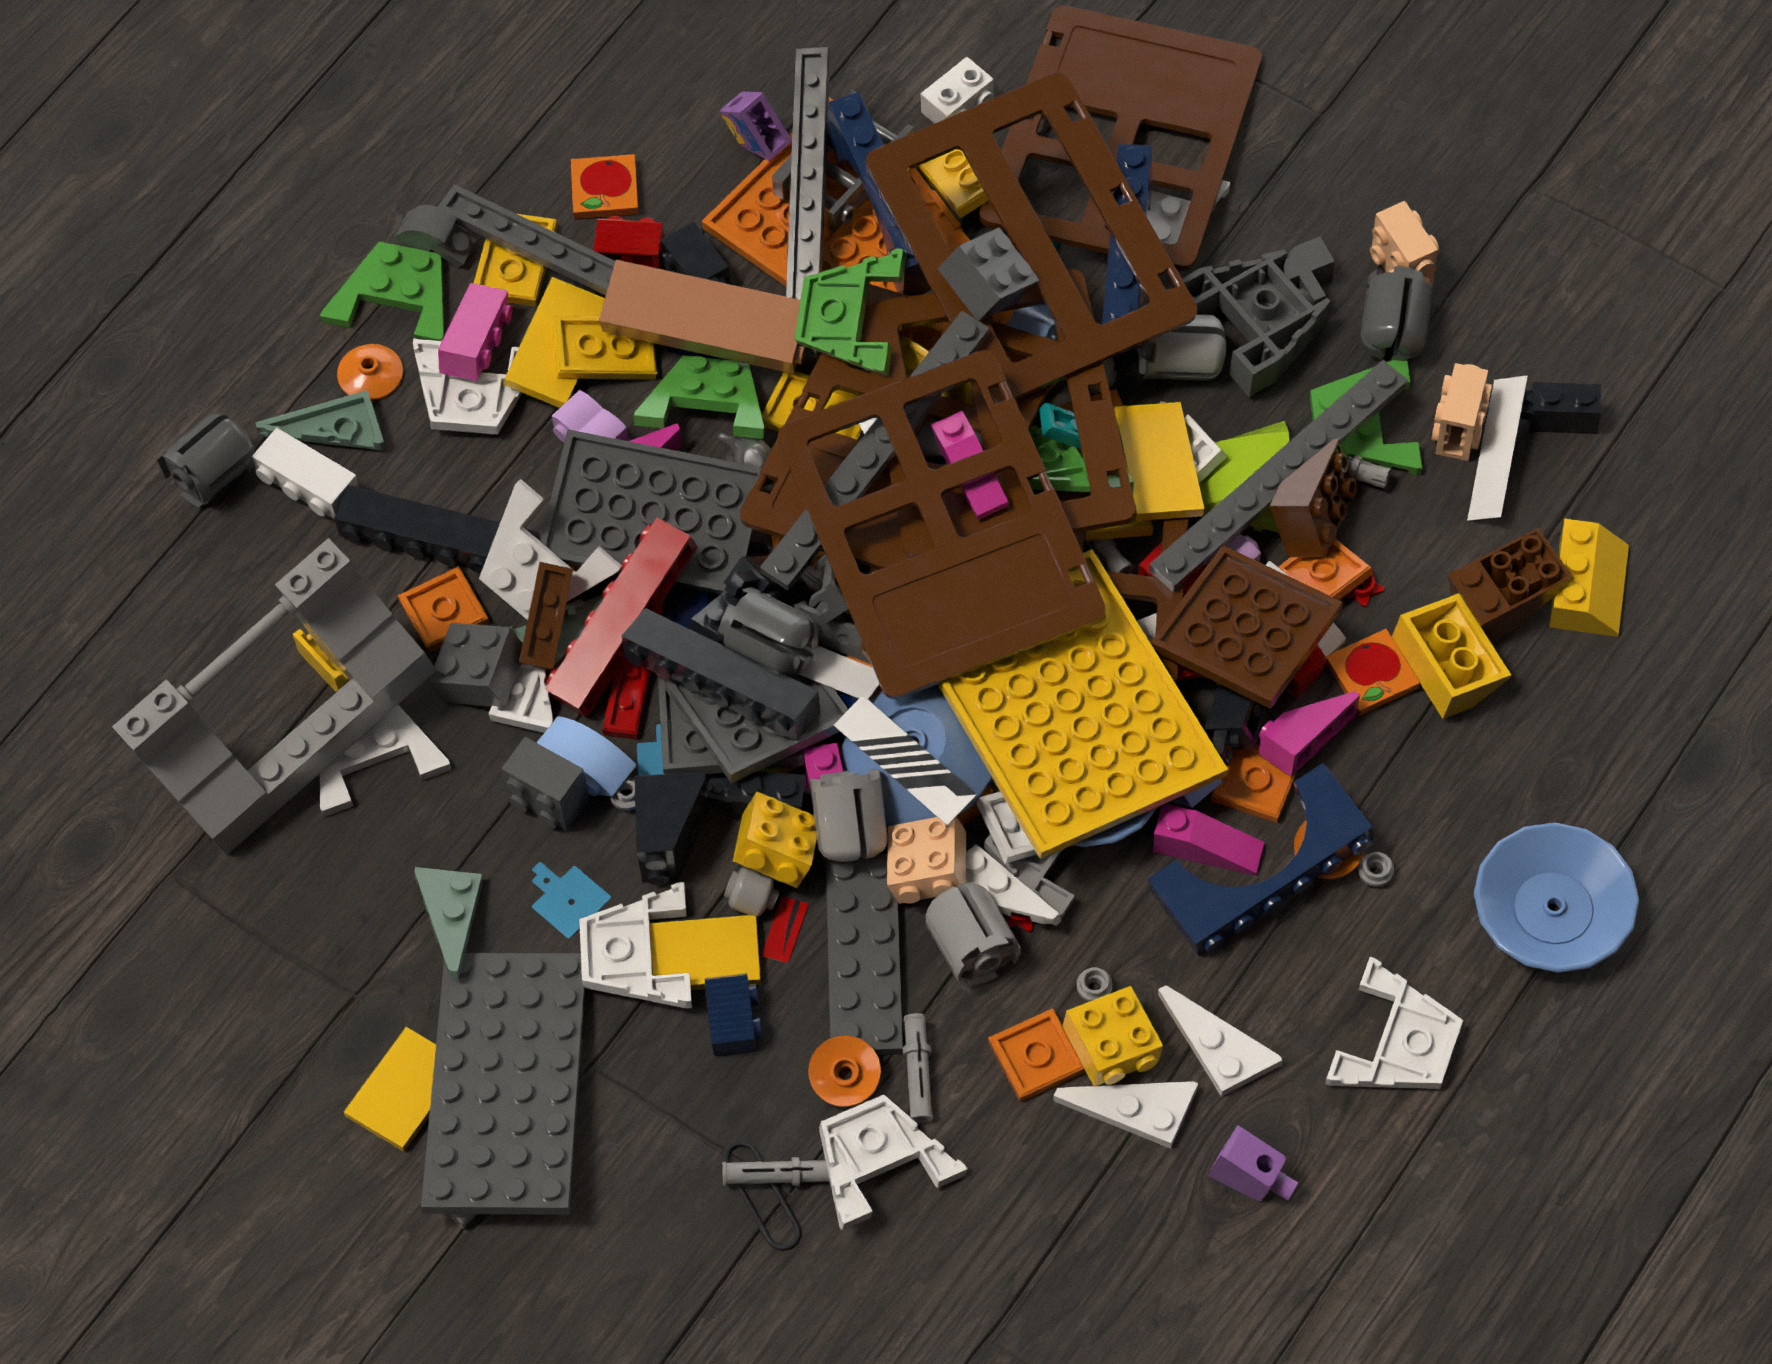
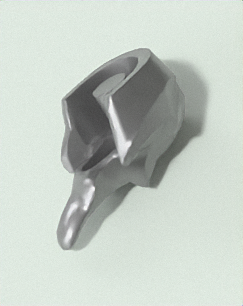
(746, 450)

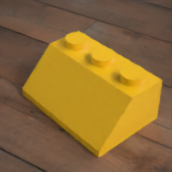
(1598, 571)
(1450, 655)

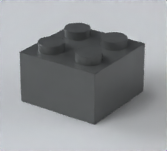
(988, 274)
(477, 665)
(545, 784)

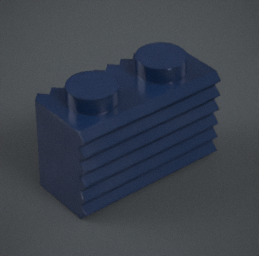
(730, 1014)

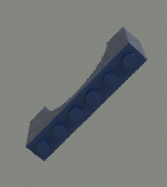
(851, 139)
(1122, 287)
(1213, 912)

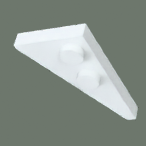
(1006, 889)
(1222, 1050)
(1143, 1109)

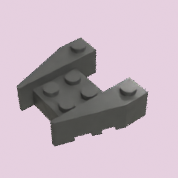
(1264, 310)

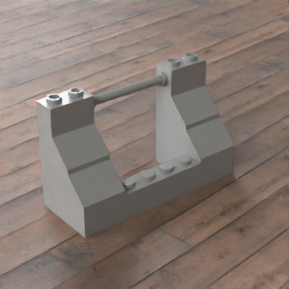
(356, 636)

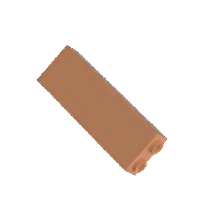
(702, 316)

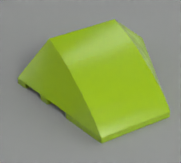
(1244, 456)

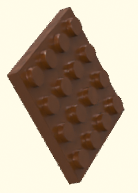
(1246, 626)

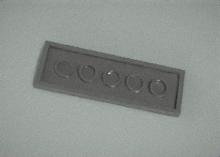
(864, 954)

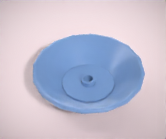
(932, 722)
(1564, 869)

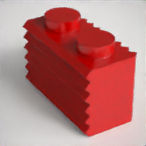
(630, 240)

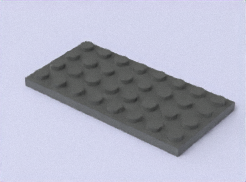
(505, 1086)

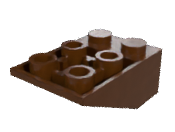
(1314, 502)
(1510, 583)

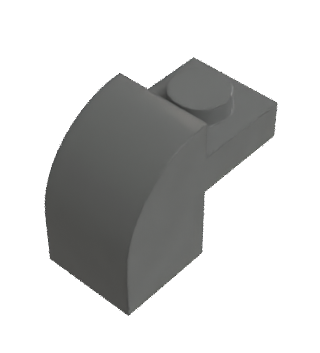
(435, 229)
(1309, 267)

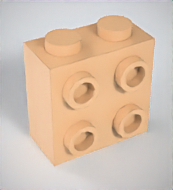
(1403, 242)
(1461, 411)
(925, 858)

